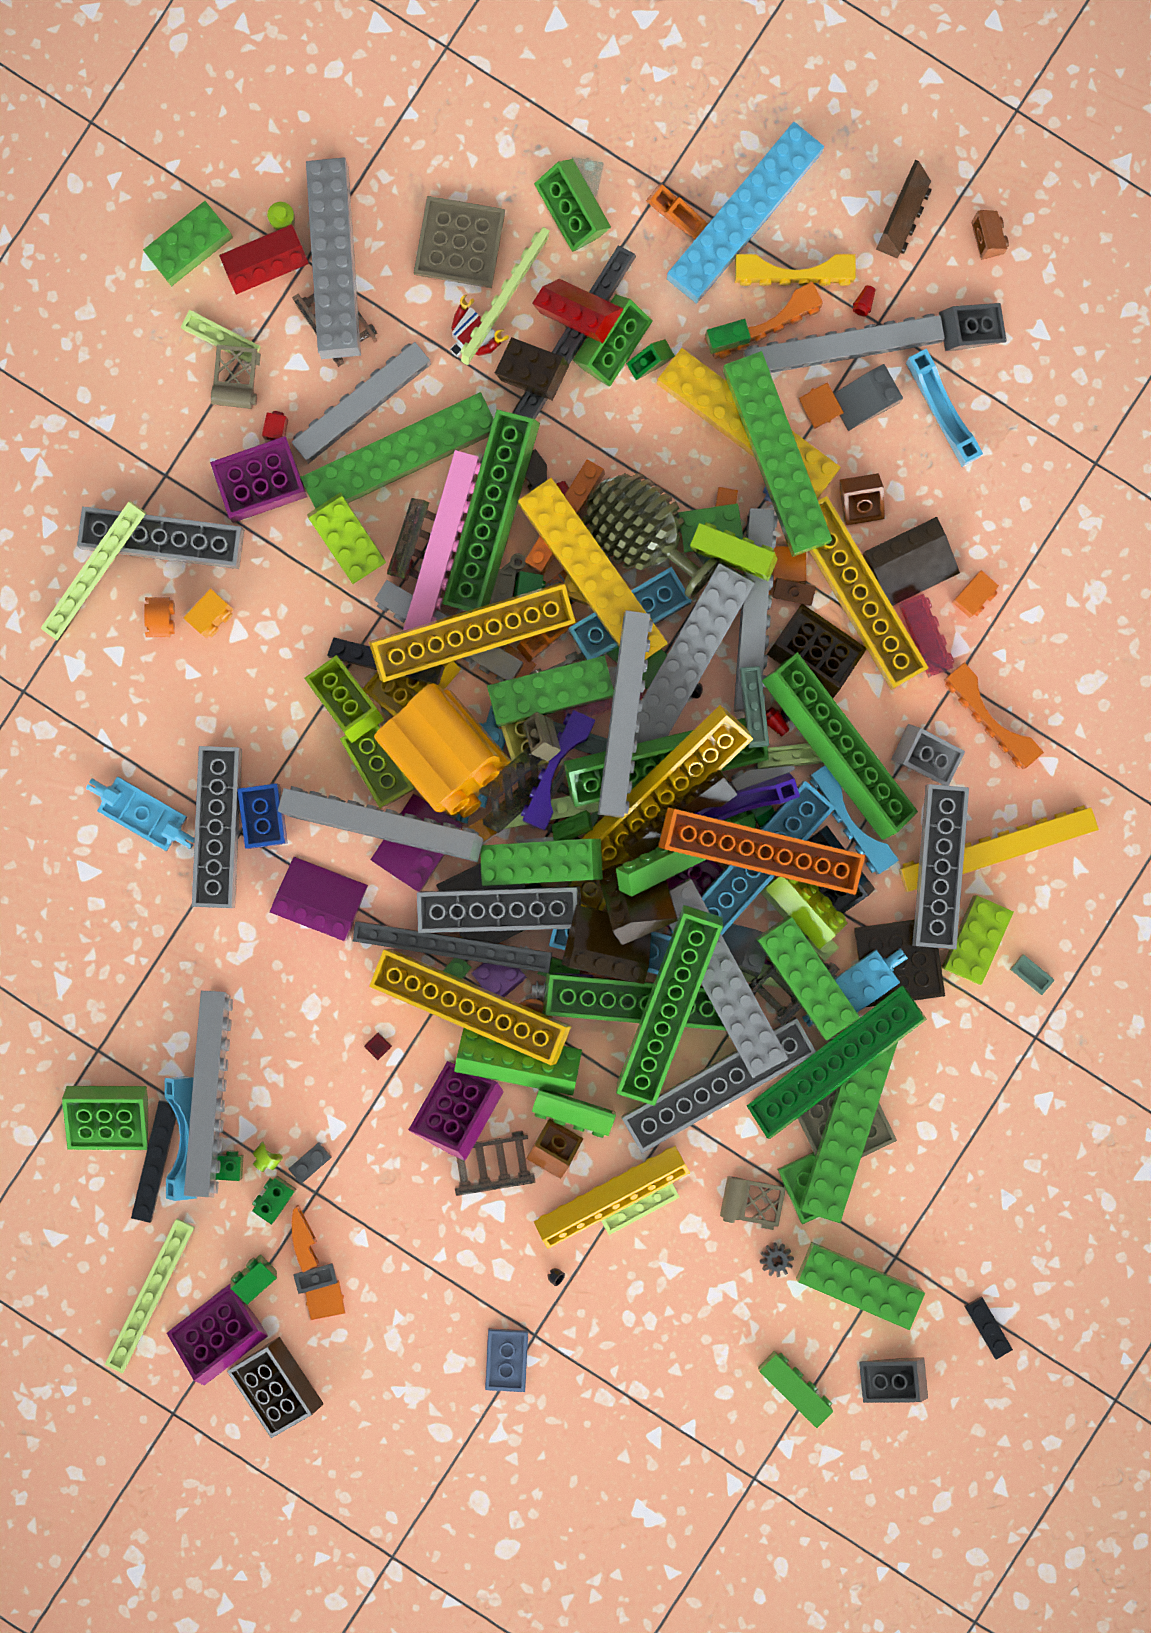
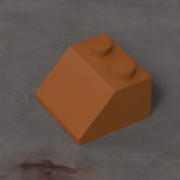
(989, 234)
(862, 499)
(555, 1148)

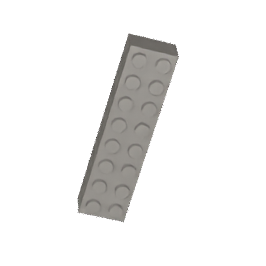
(167, 538)
(216, 827)
(940, 866)
(497, 909)

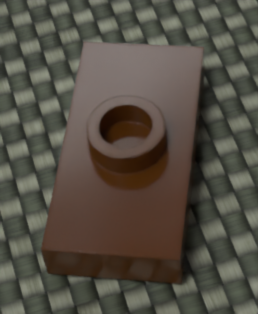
(794, 591)

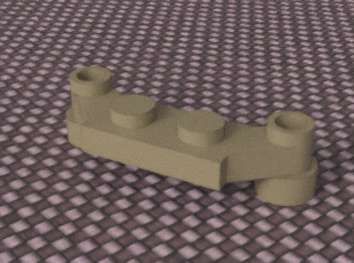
(506, 579)

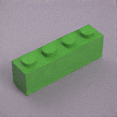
(796, 1389)

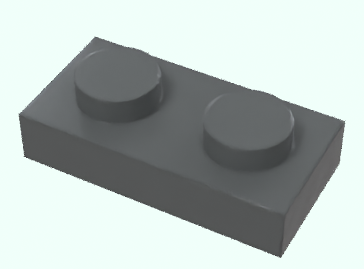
(310, 1163)
(315, 1278)

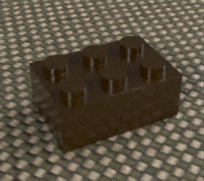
(532, 369)

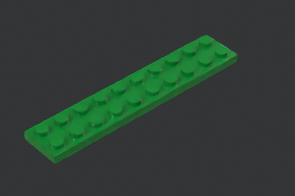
(836, 1062)

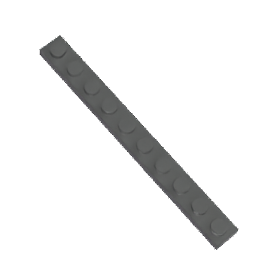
(571, 339)
(452, 946)

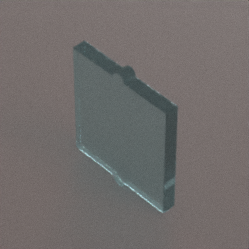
(591, 172)

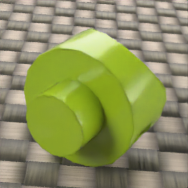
(280, 215)
(265, 1158)

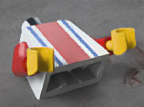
(464, 323)

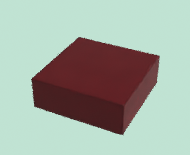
(378, 1046)

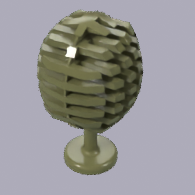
(641, 527)

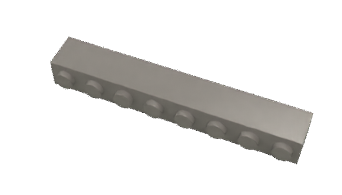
(361, 402)
(494, 660)

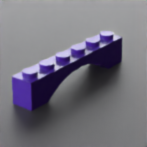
(576, 732)
(769, 792)

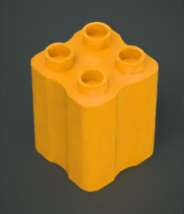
(442, 750)

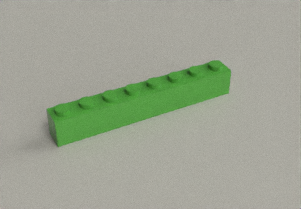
(662, 864)

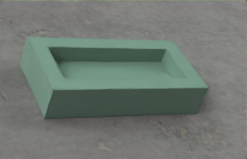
(1032, 974)

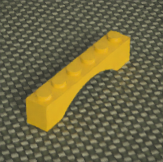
(753, 269)

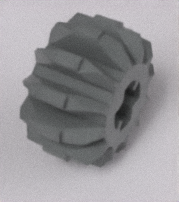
(779, 1266)

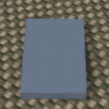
(506, 1360)

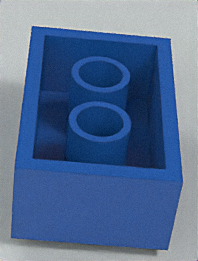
(260, 816)

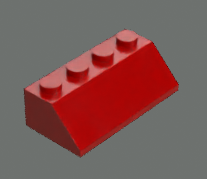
(263, 259)
(577, 309)

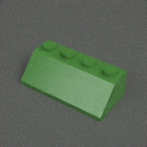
(572, 204)
(608, 358)
(573, 1111)

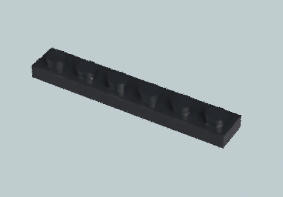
(362, 656)
(154, 1163)

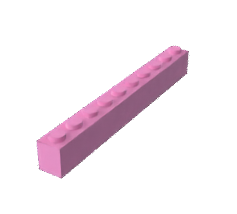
(443, 540)

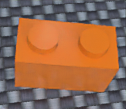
(975, 594)

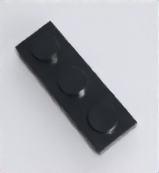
(988, 1328)

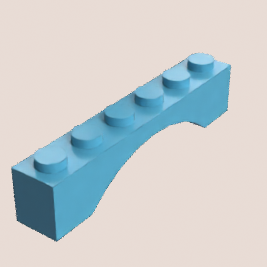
(929, 382)
(876, 853)
(179, 1095)

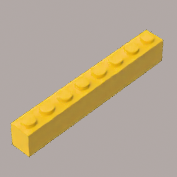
(611, 1197)

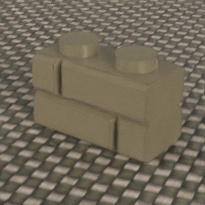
(542, 736)

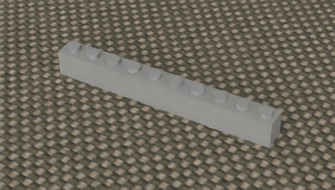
(851, 343)
(624, 714)

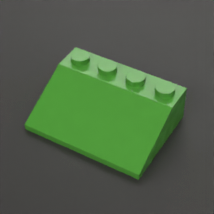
(106, 1117)

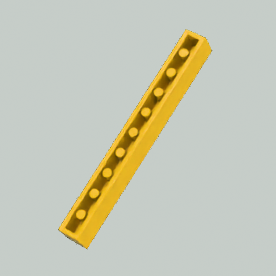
(1016, 843)

